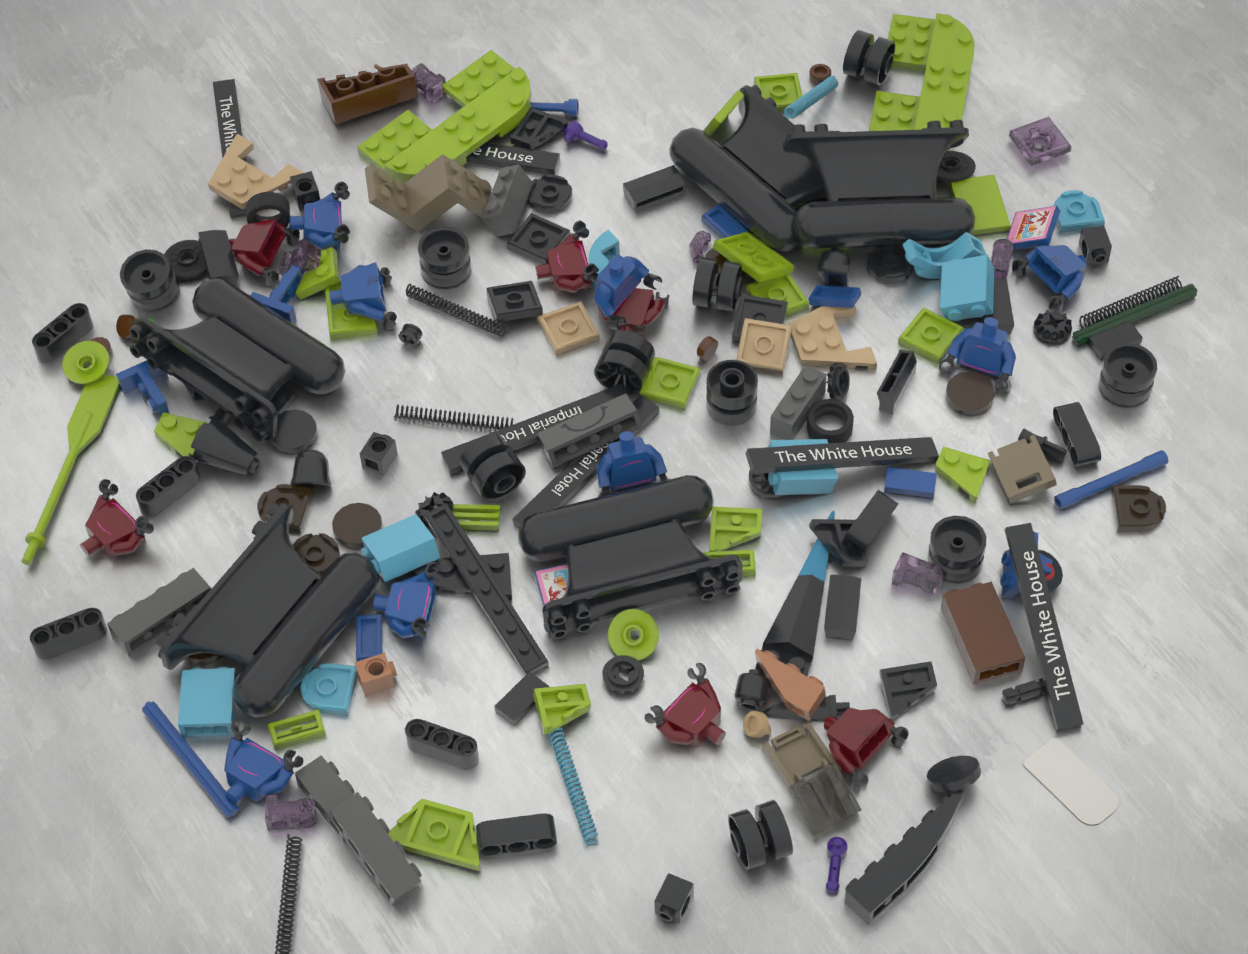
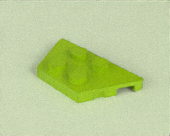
(438, 833)

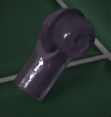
(701, 238)

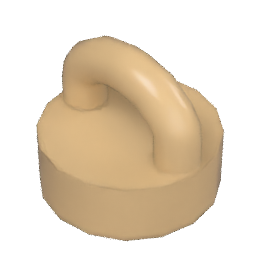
(756, 724)

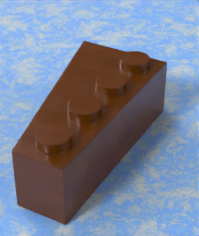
(367, 92)

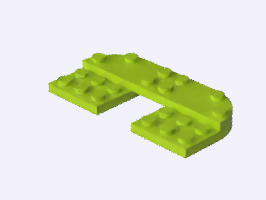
(945, 53)
(492, 102)

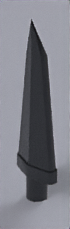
(827, 708)

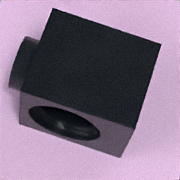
(304, 189)
(1095, 245)
(378, 453)
(673, 898)

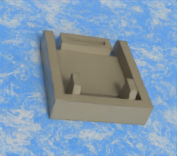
(1020, 462)
(797, 754)

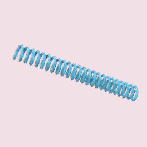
(808, 99)
(573, 787)

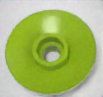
(84, 354)
(621, 634)

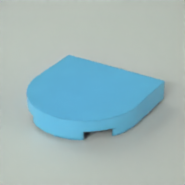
(1078, 211)
(329, 688)

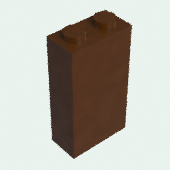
(982, 632)

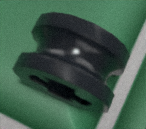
(410, 334)

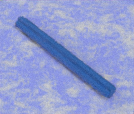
(189, 758)

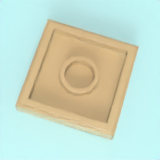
(568, 328)
(764, 345)

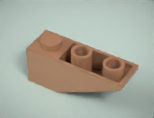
(796, 690)

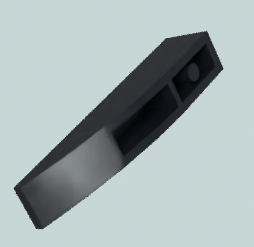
(903, 862)

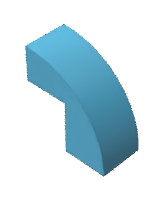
(602, 251)

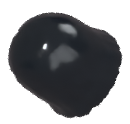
(311, 468)

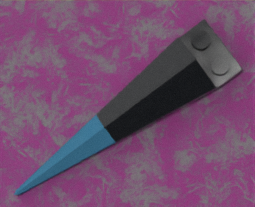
(796, 625)

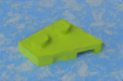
(320, 277)
(178, 432)
(963, 470)
(733, 527)
(560, 705)

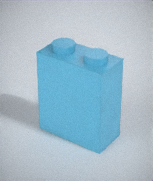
(967, 288)
(805, 481)
(400, 548)
(207, 702)

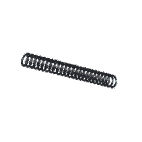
(1129, 300)
(461, 310)
(454, 418)
(288, 927)

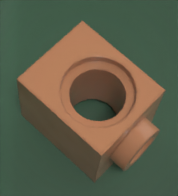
(375, 683)

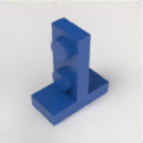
(283, 294)
(143, 378)

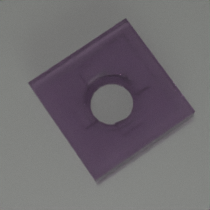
(1044, 131)

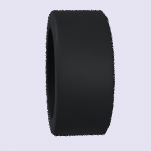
(268, 200)
(835, 408)

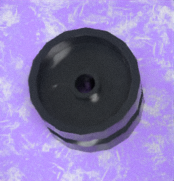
(444, 257)
(149, 279)
(1128, 374)
(957, 547)

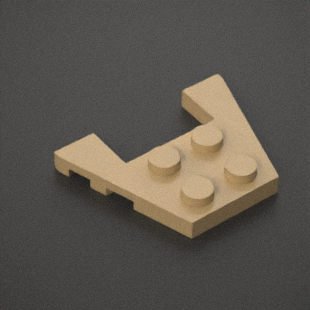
(240, 181)
(820, 342)

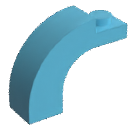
(929, 260)

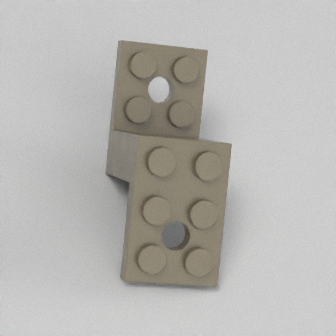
(428, 192)

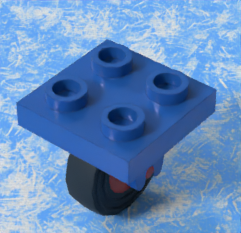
(1051, 568)

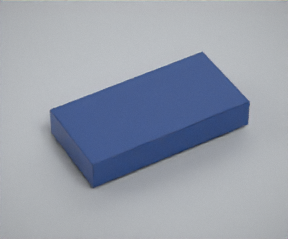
(722, 222)
(834, 296)
(910, 482)
(369, 636)

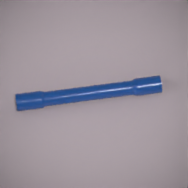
(1144, 465)

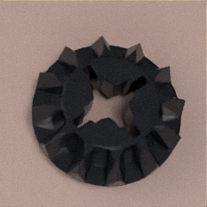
(1048, 332)
(838, 381)
(429, 503)
(626, 665)

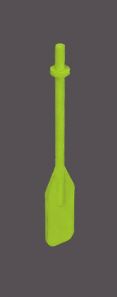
(82, 430)

